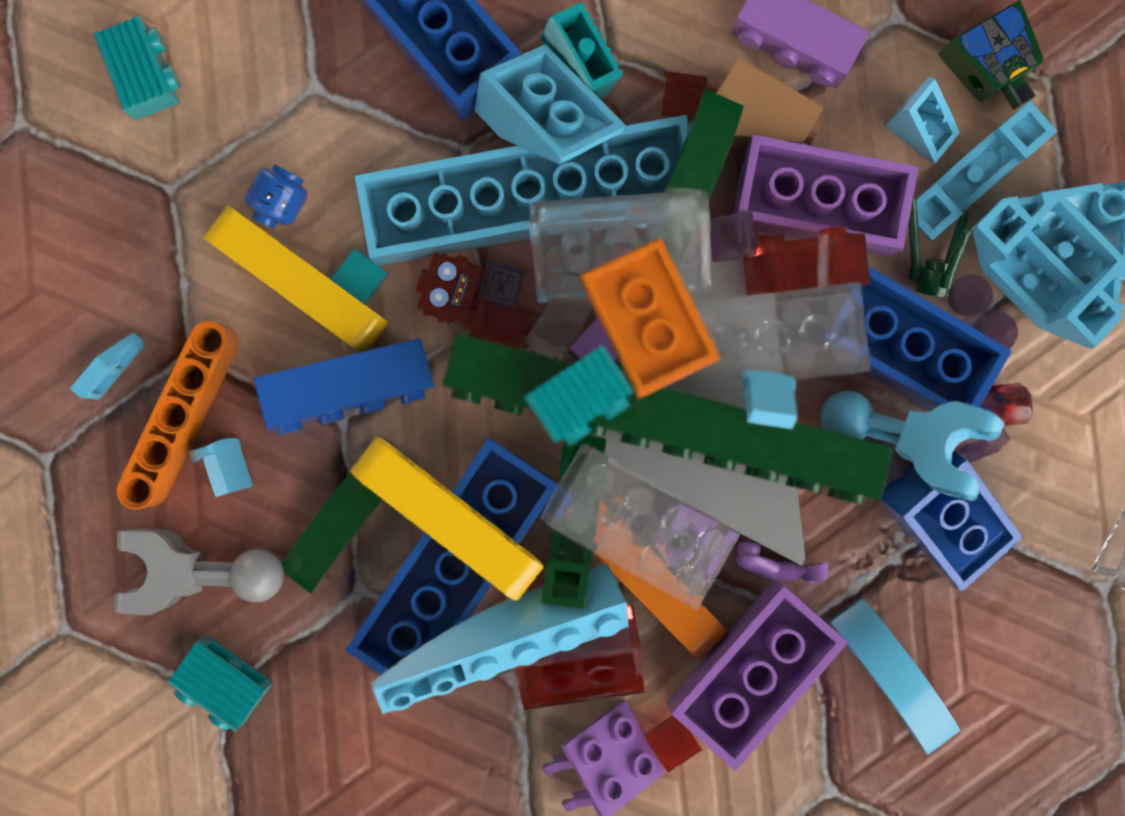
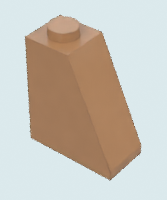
(769, 107)

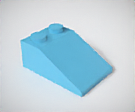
(544, 106)

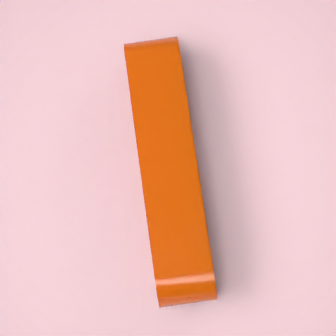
(162, 428)
(693, 628)

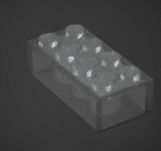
(588, 232)
(785, 333)
(639, 526)

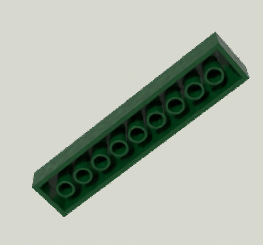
(683, 425)

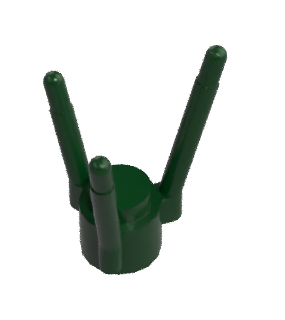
(936, 275)

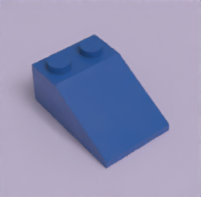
(952, 531)

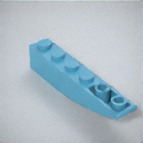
(503, 639)

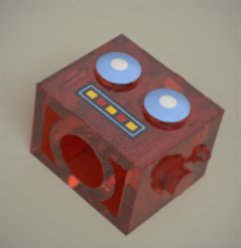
(449, 288)

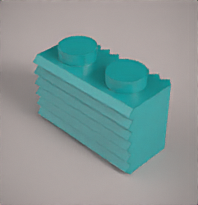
(580, 47)
(138, 67)
(580, 395)
(219, 684)

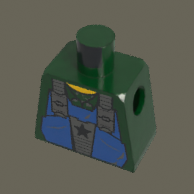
(996, 56)

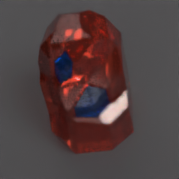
(1010, 403)

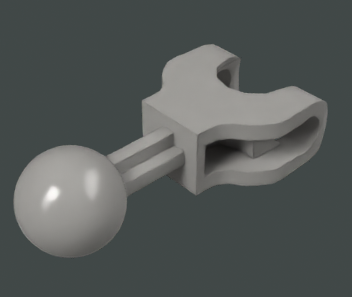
(181, 571)

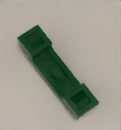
(706, 144)
(330, 533)
(568, 560)

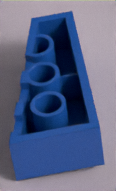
(343, 385)

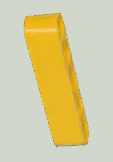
(295, 280)
(446, 518)

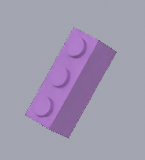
(801, 37)

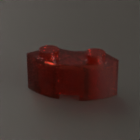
(807, 262)

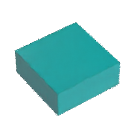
(359, 276)

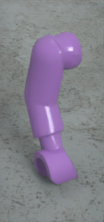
(778, 570)

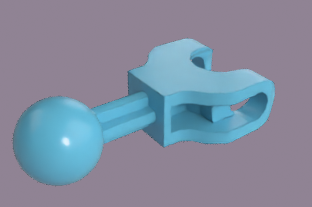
(922, 438)

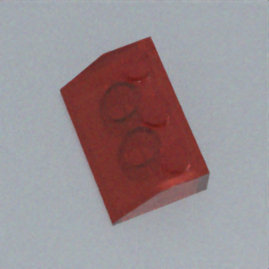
(587, 673)

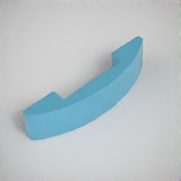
(981, 169)
(896, 675)

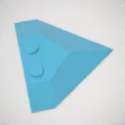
(1059, 258)

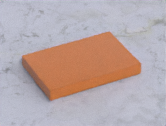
(649, 318)

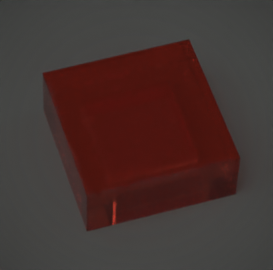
(682, 94)
(672, 743)

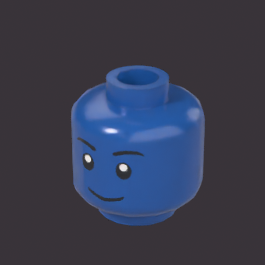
(276, 196)

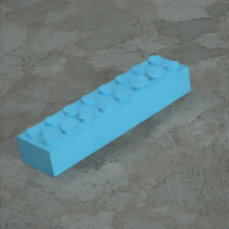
(490, 193)

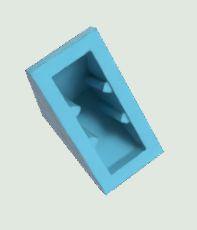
(925, 121)

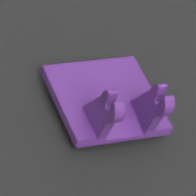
(610, 761)

